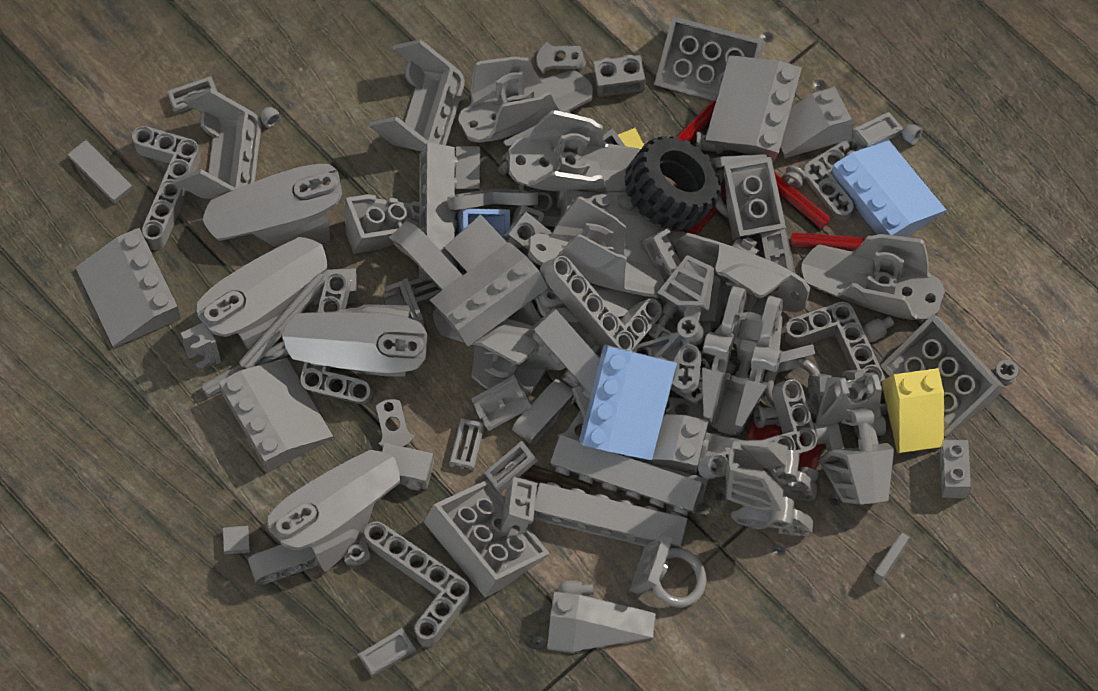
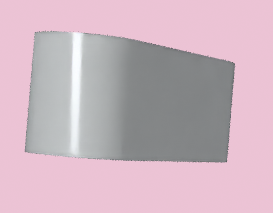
(544, 412)
(280, 563)

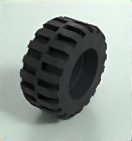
(659, 198)

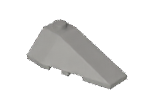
(373, 220)
(590, 623)

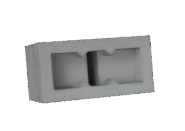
(619, 81)
(531, 226)
(955, 469)

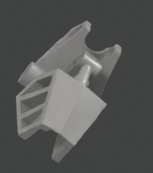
(696, 297)
(731, 398)
(856, 473)
(766, 482)

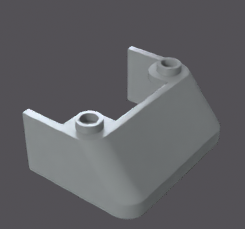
(433, 103)
(233, 149)

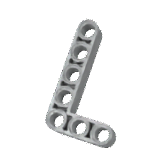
(177, 163)
(426, 255)
(598, 313)
(841, 329)
(327, 378)
(791, 429)
(423, 576)

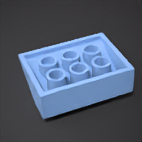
(887, 190)
(627, 403)

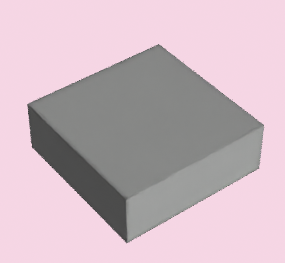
(236, 540)

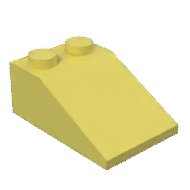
(915, 409)

